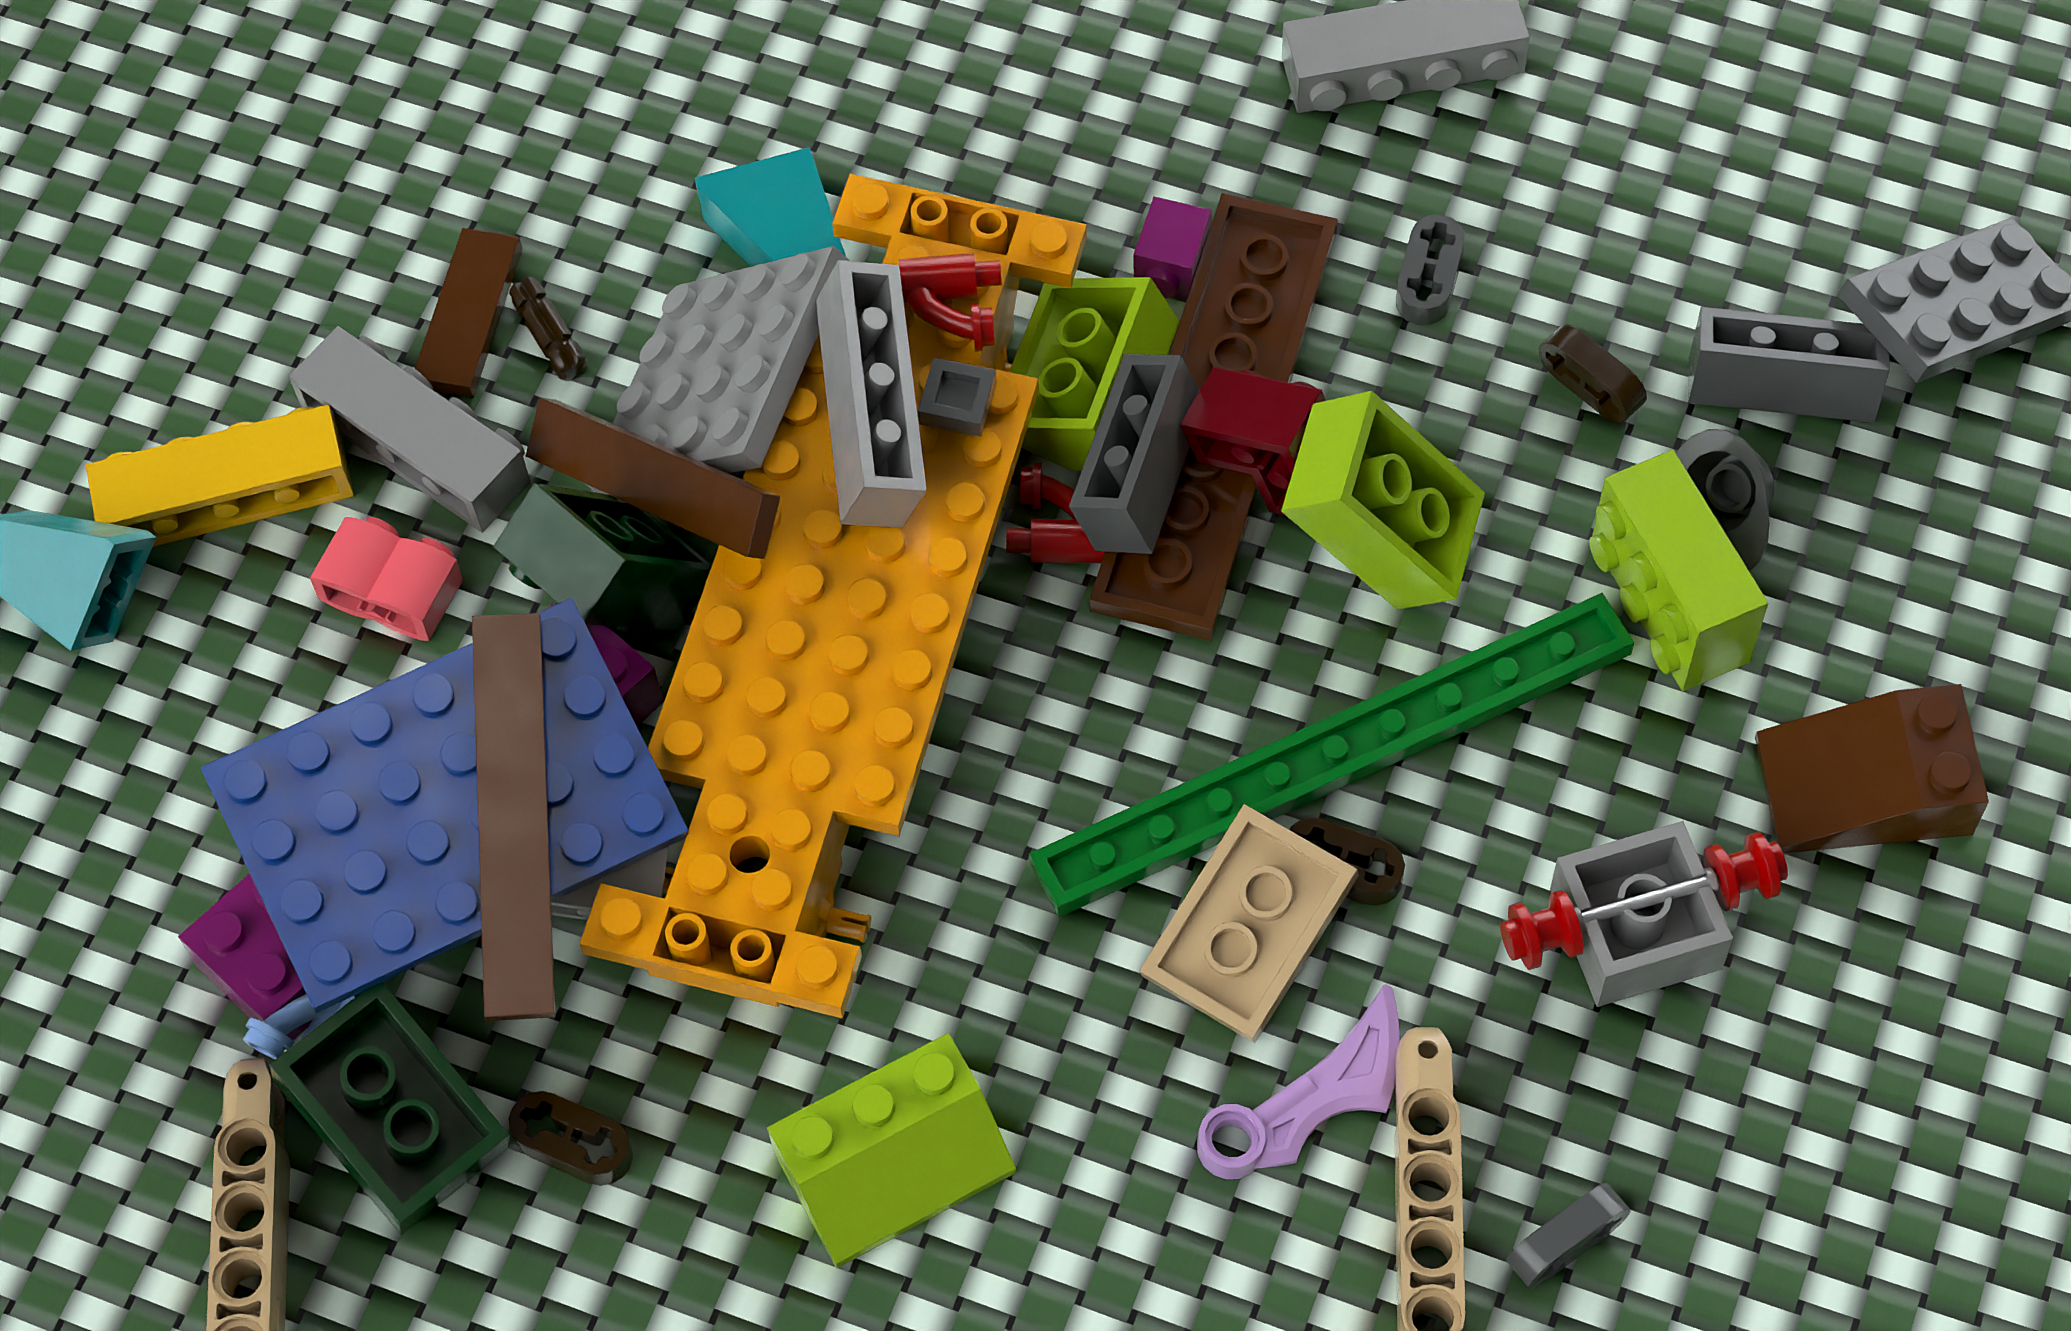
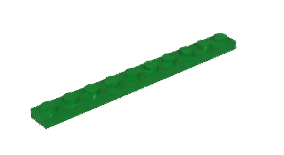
(1331, 753)

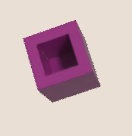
(1171, 245)

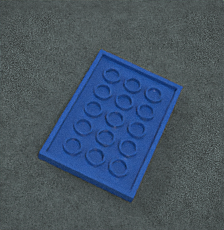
(371, 810)

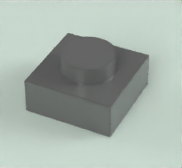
(957, 397)

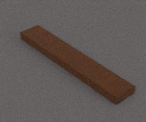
(653, 478)
(513, 817)

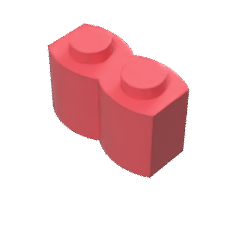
(387, 577)

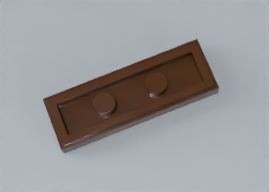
(468, 311)

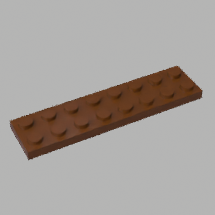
(1240, 314)

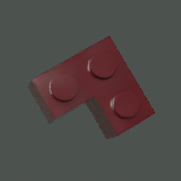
(1251, 427)

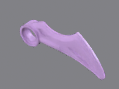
(1351, 1078)

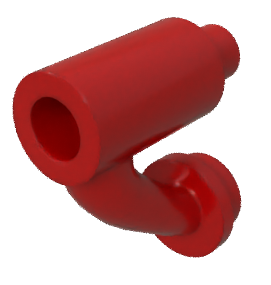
(951, 277)
(1050, 538)

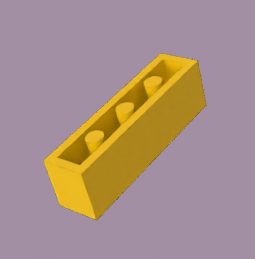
(224, 476)

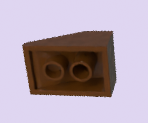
(1874, 772)

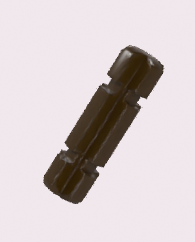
(548, 329)

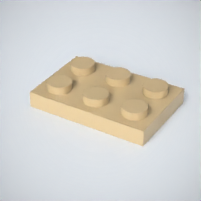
(1249, 923)

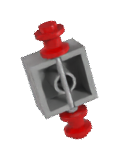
(1644, 909)

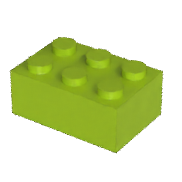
(1383, 501)
(1677, 571)

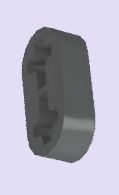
(1418, 266)
(1568, 1235)

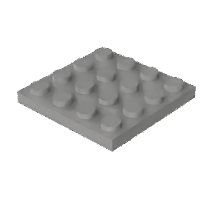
(727, 361)

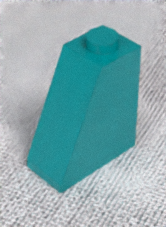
(769, 208)
(71, 573)

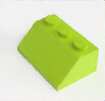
(1076, 353)
(891, 1150)

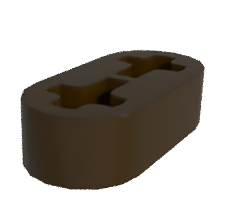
(1592, 373)
(1360, 852)
(564, 1152)

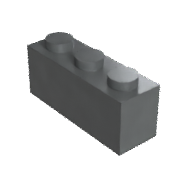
(1786, 365)
(1135, 455)

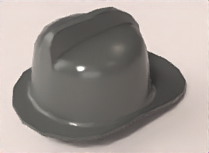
(1735, 487)

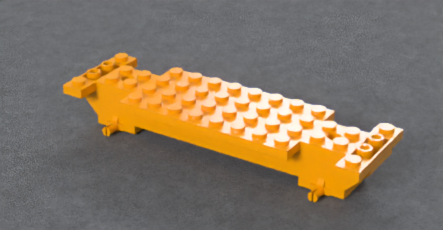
(831, 656)

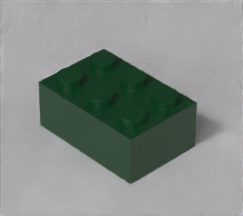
(606, 557)
(389, 1106)

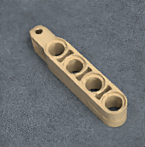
(1426, 1089)
(250, 1118)

